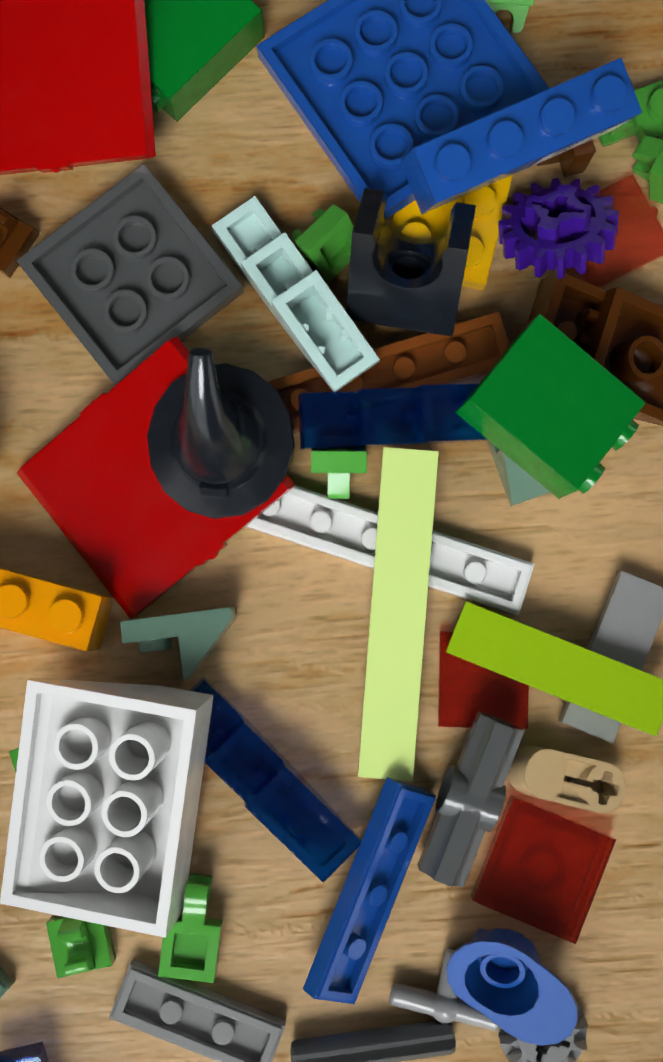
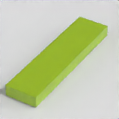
(558, 668)

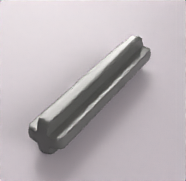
(378, 1044)

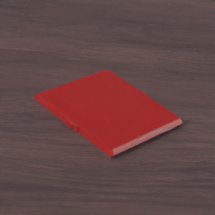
(73, 84)
(109, 501)

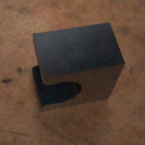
(405, 281)

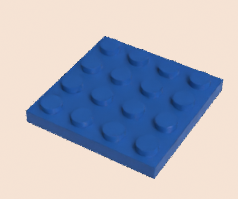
(392, 77)

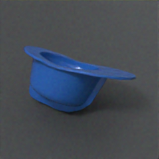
(510, 986)

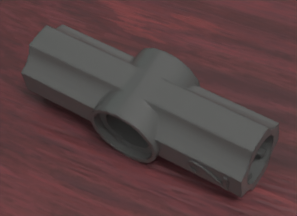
(470, 799)

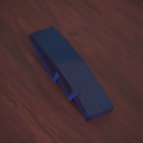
(385, 417)
(274, 789)

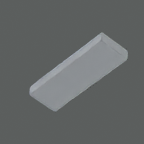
(623, 634)
(196, 1017)

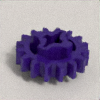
(558, 227)

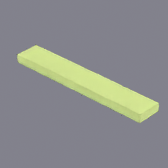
(398, 613)

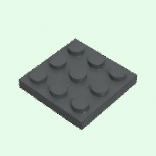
(130, 274)

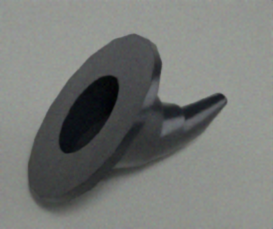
(220, 438)

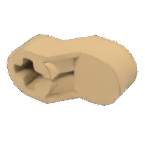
(590, 785)

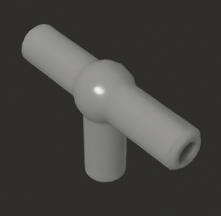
(441, 1004)

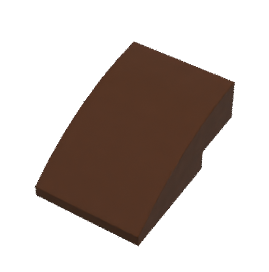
(614, 329)

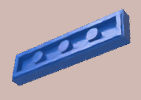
(369, 892)

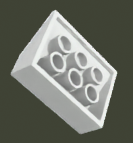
(106, 802)

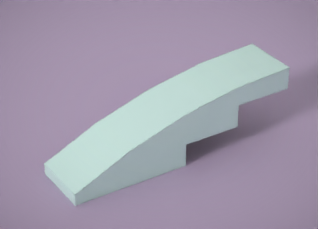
(295, 294)

